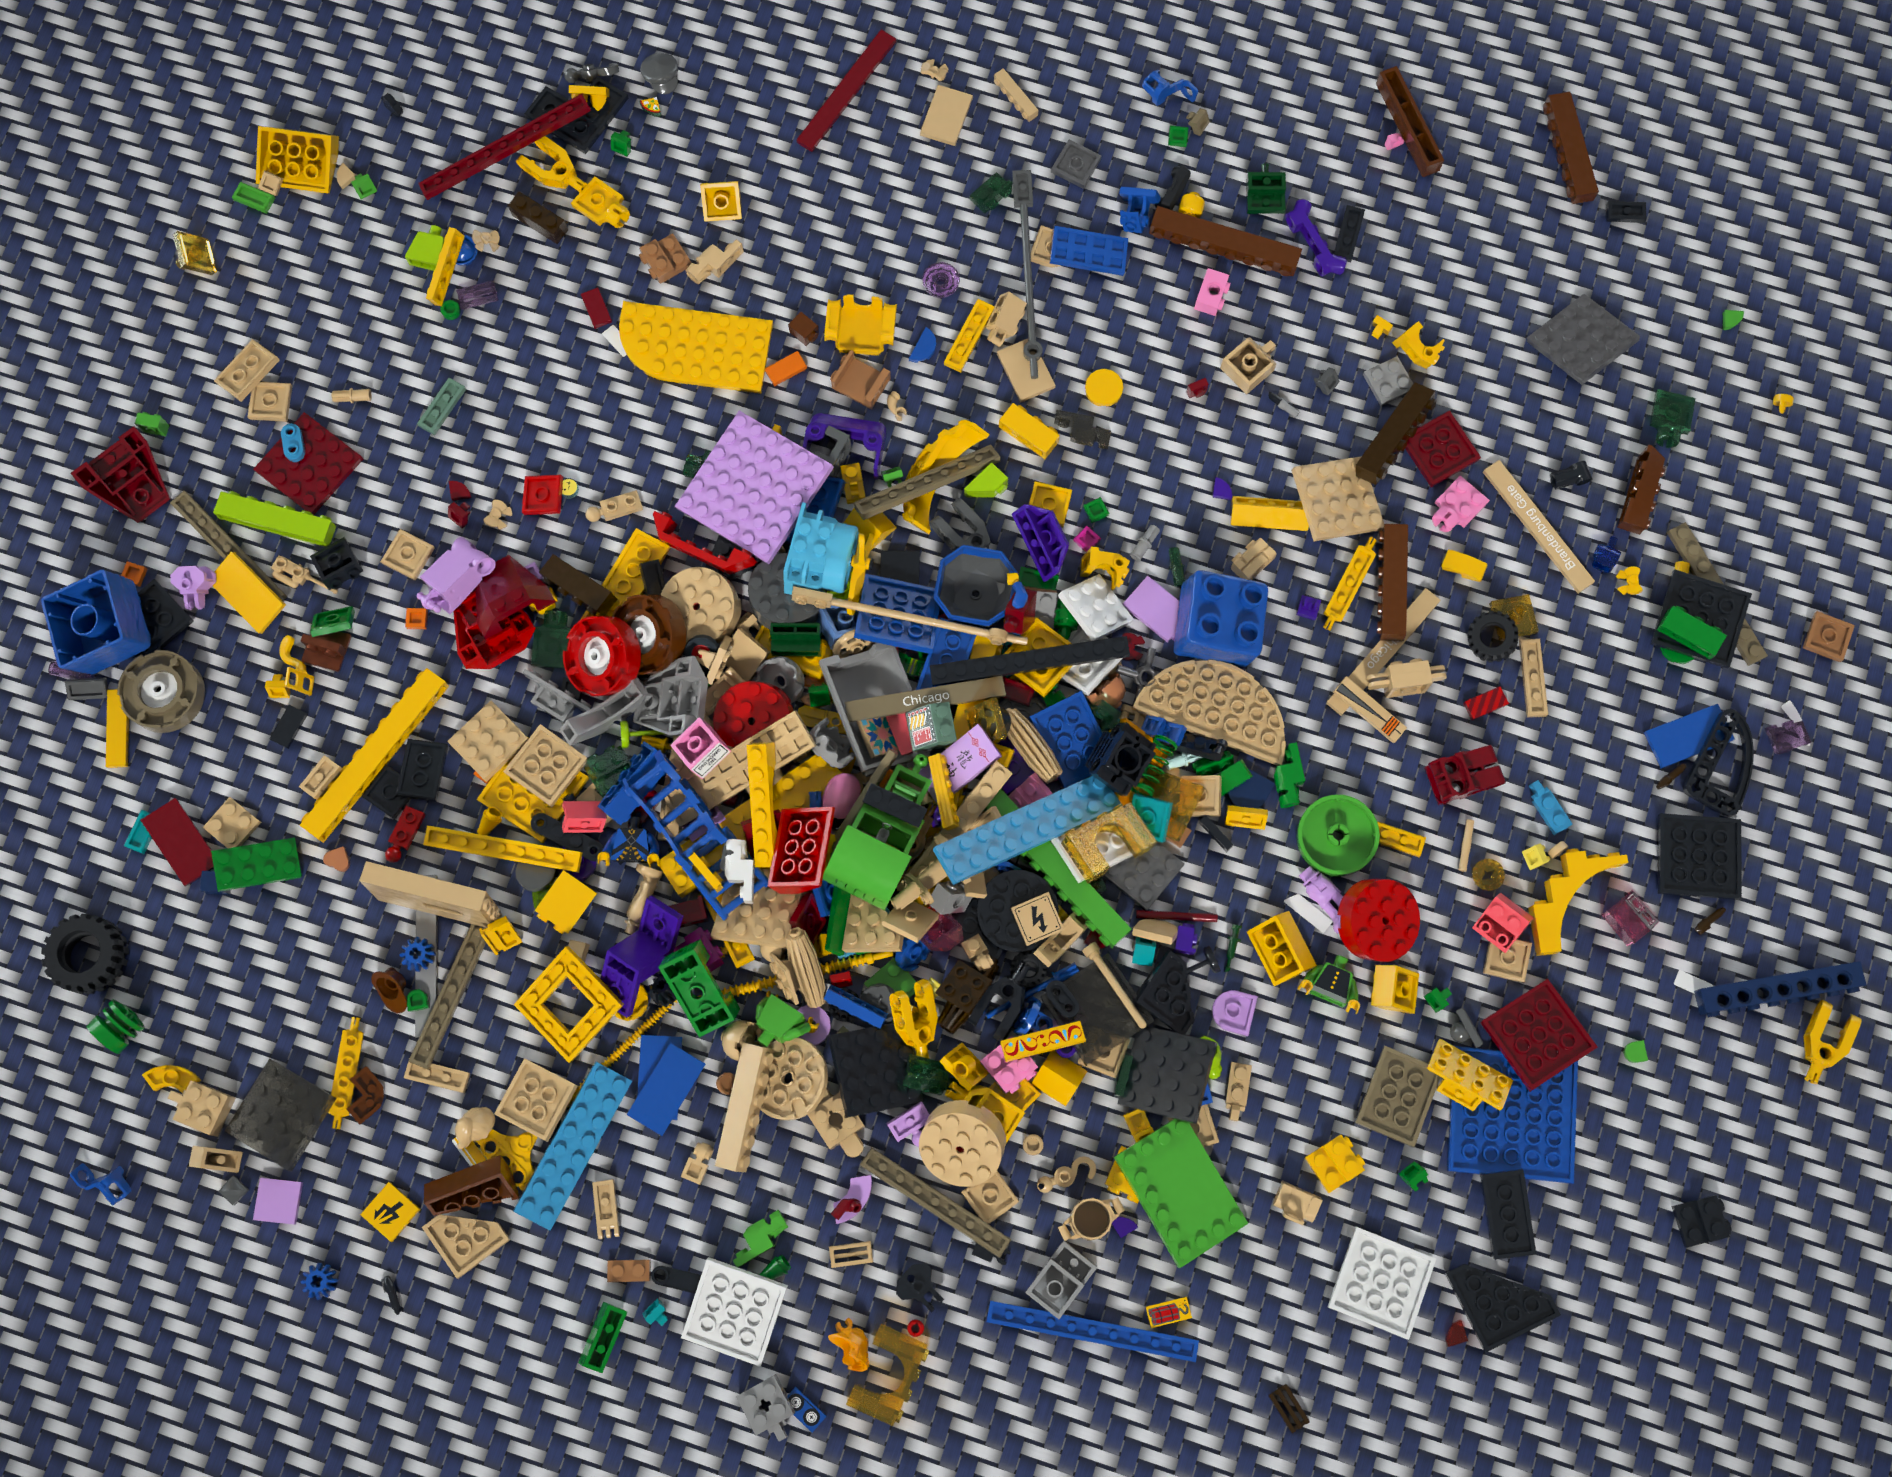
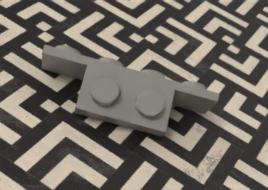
(553, 700)

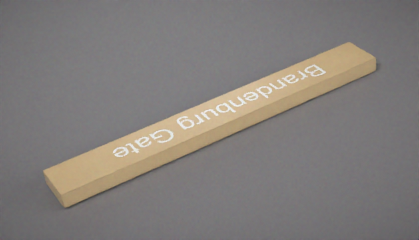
(1538, 526)

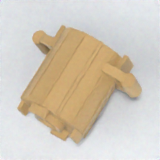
(1091, 1219)

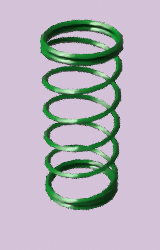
(1162, 746)

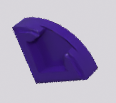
(1222, 490)
(1124, 1226)

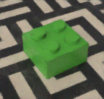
(151, 424)

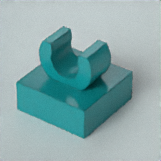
(655, 1312)

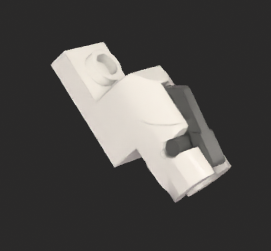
(739, 869)

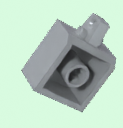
(762, 1418)

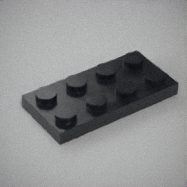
(1508, 1214)

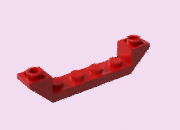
(736, 562)

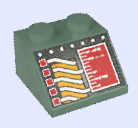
(931, 727)

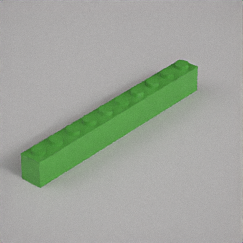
(1081, 895)

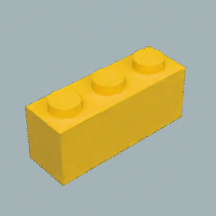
(1029, 430)

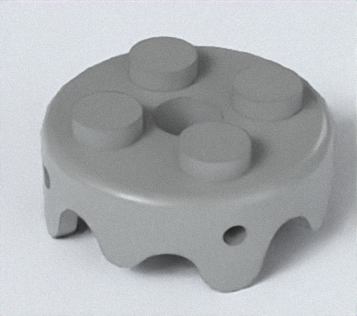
(786, 668)
(831, 744)

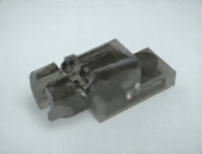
(1083, 429)

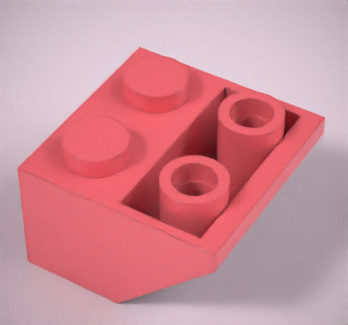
(1502, 922)

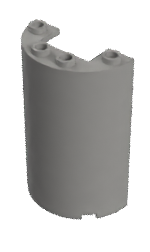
(862, 677)

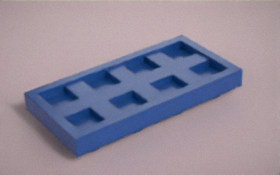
(1088, 250)

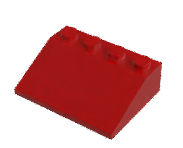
(801, 849)

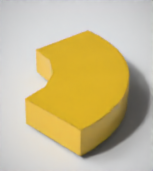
(170, 1077)

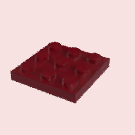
(1441, 449)

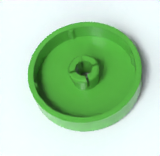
(1343, 815)

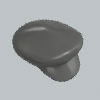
(660, 72)

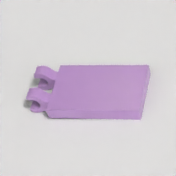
(1154, 608)

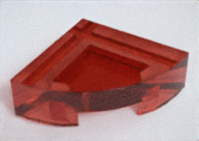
(1456, 1334)

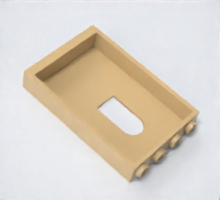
(430, 895)

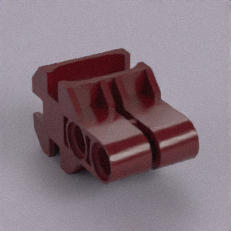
(1469, 782)

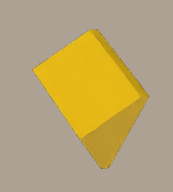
(721, 201)
(877, 524)
(1059, 1077)

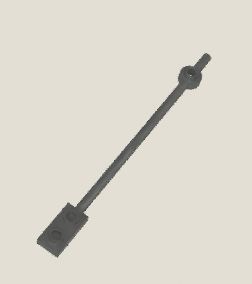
(1023, 199)

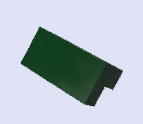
(796, 639)

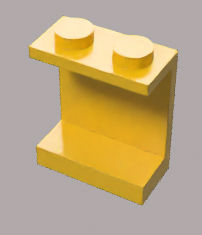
(565, 902)

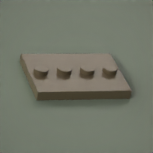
(1398, 1097)

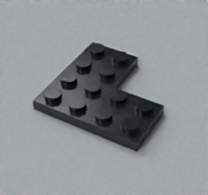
(586, 129)

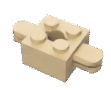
(1406, 678)
(835, 1127)

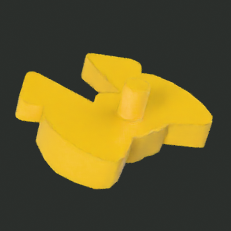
(1631, 575)

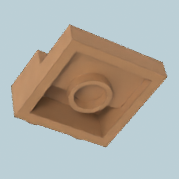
(664, 258)

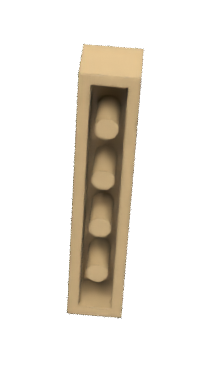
(1015, 95)

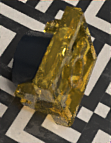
(991, 717)

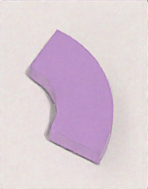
(859, 1189)

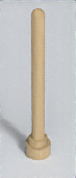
(1092, 952)

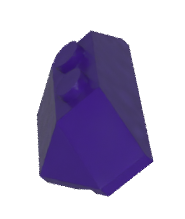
(1043, 538)

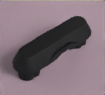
(1180, 177)

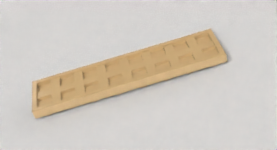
(732, 774)

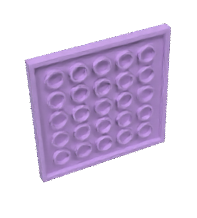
(754, 487)

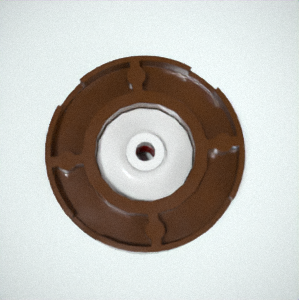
(658, 629)

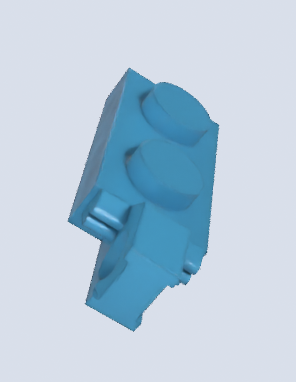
(1549, 808)

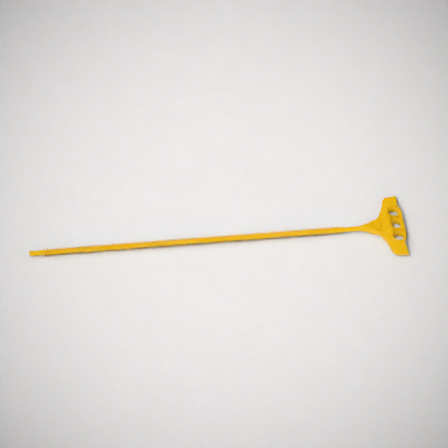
(519, 1147)

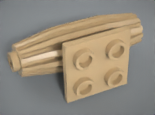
(1033, 747)
(800, 971)

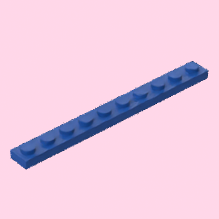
(1093, 1331)

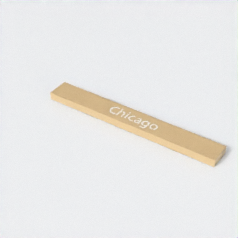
(1385, 650)

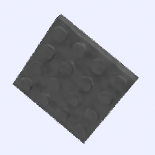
(1583, 339)

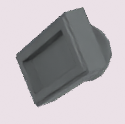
(1463, 1030)

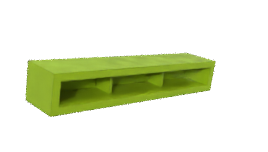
(275, 519)

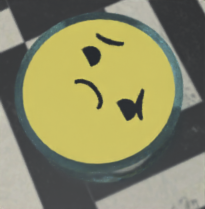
(570, 488)

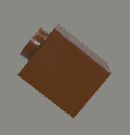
(803, 329)

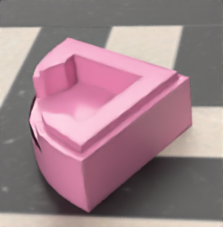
(1393, 141)

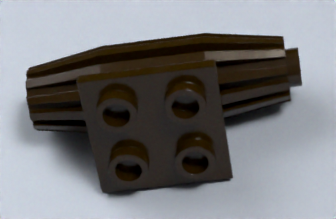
(962, 992)

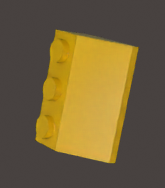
(1281, 948)

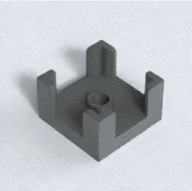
(840, 446)

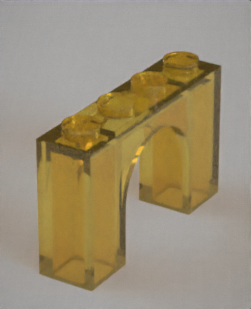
(1123, 822)
(887, 1406)

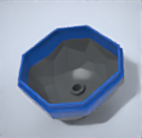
(971, 571)

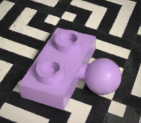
(909, 1123)

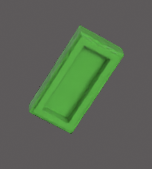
(253, 197)

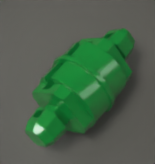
(1064, 620)

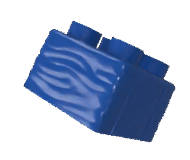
(1221, 618)
(96, 622)

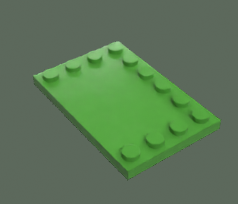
(1180, 1191)

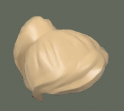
(474, 1126)

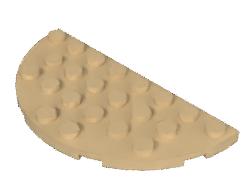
(1218, 704)

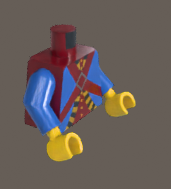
(1020, 608)

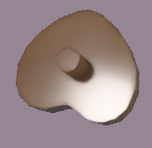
(725, 1083)

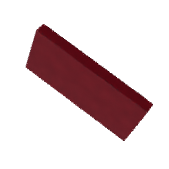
(179, 841)

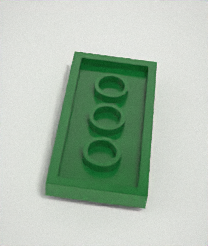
(256, 864)

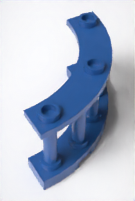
(692, 800)

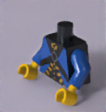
(631, 845)

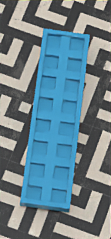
(572, 1146)

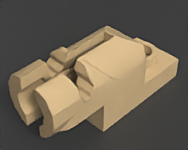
(714, 261)

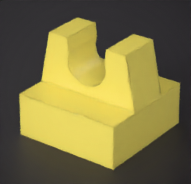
(1535, 856)

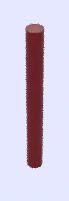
(1176, 916)

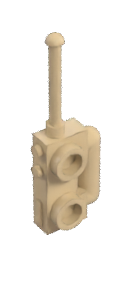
(299, 573)

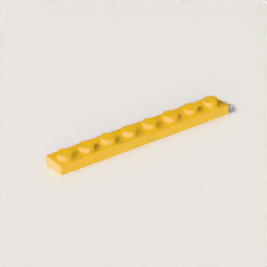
(503, 848)

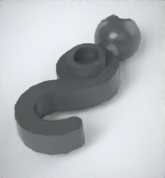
(590, 72)

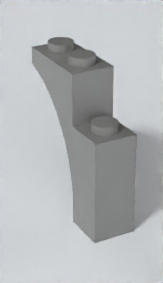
(601, 717)

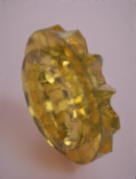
(1497, 876)

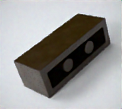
(538, 217)

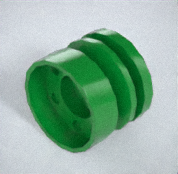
(112, 1030)

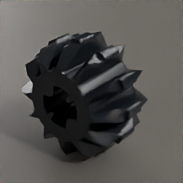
(661, 992)

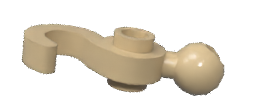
(1065, 1176)

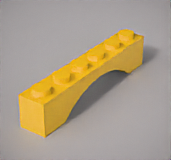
(761, 773)

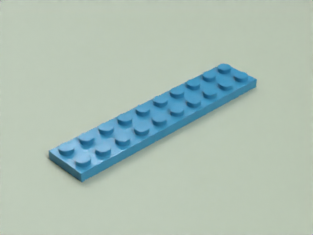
(1024, 829)

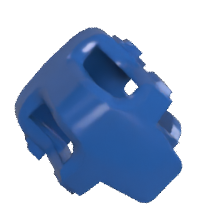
(1165, 89)
(103, 1182)

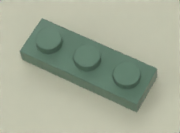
(441, 406)

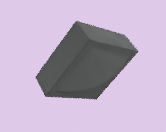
(233, 1190)

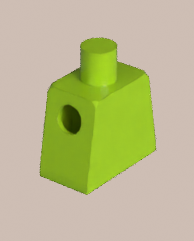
(425, 249)

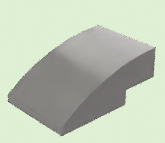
(1061, 1279)

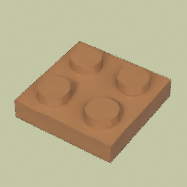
(1828, 636)

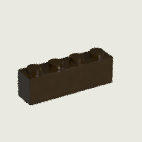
(578, 586)

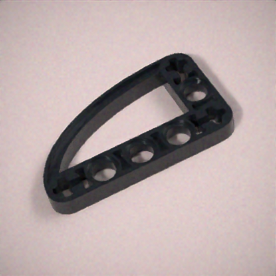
(1710, 763)

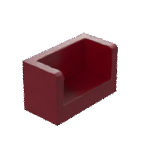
(693, 911)

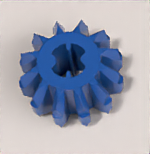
(413, 947)
(326, 1284)

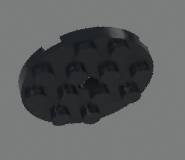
(995, 911)

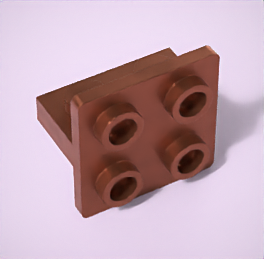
(326, 650)

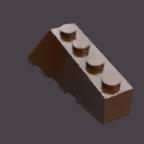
(1642, 490)
(471, 1186)

